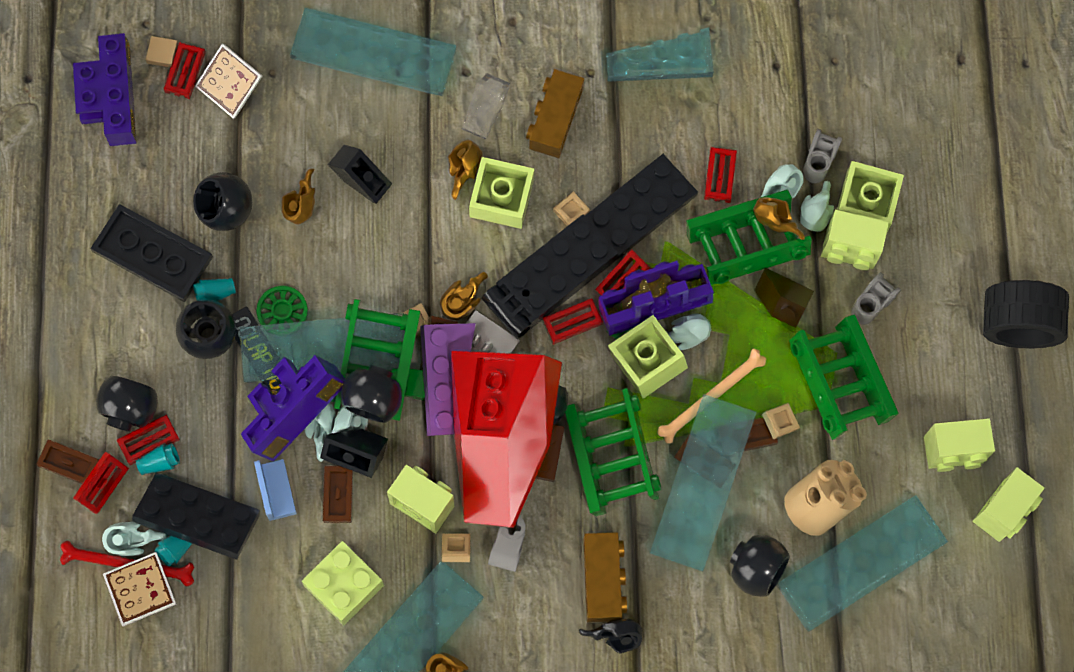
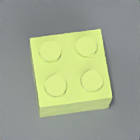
(501, 192)
(870, 192)
(854, 240)
(648, 356)
(959, 444)
(421, 498)
(1008, 504)
(342, 583)

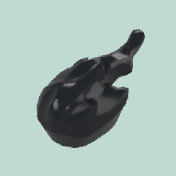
(622, 634)

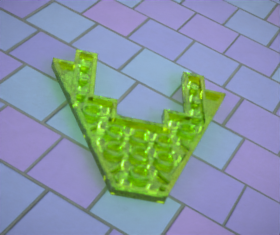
(748, 328)

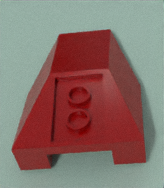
(501, 429)

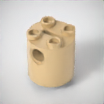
(824, 497)

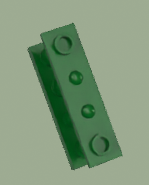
(737, 217)
(402, 350)
(866, 369)
(586, 445)

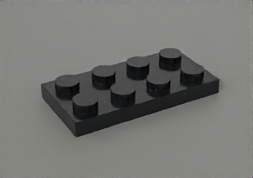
(151, 252)
(196, 515)

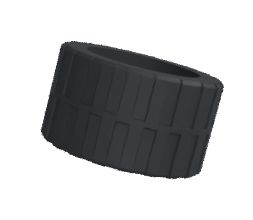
(1026, 314)

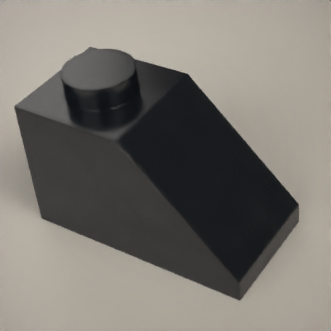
(360, 173)
(355, 450)

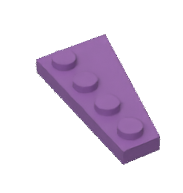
(437, 344)

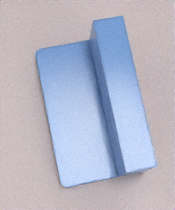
(275, 489)

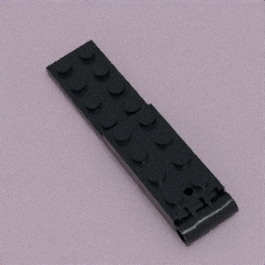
(588, 246)

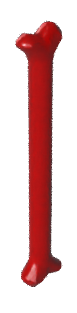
(73, 553)

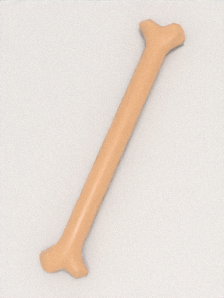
(755, 360)

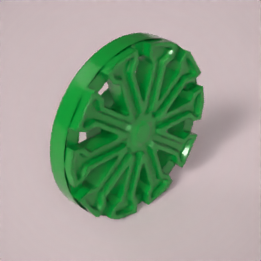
(281, 309)

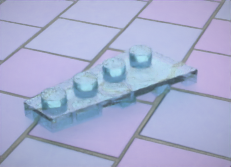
(674, 59)

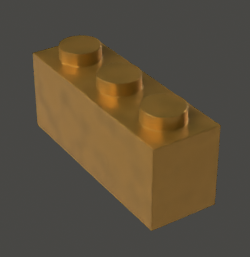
(555, 113)
(604, 577)

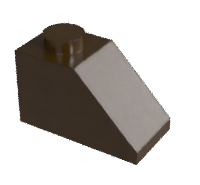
(783, 297)

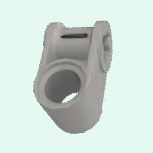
(822, 153)
(877, 297)
(507, 547)

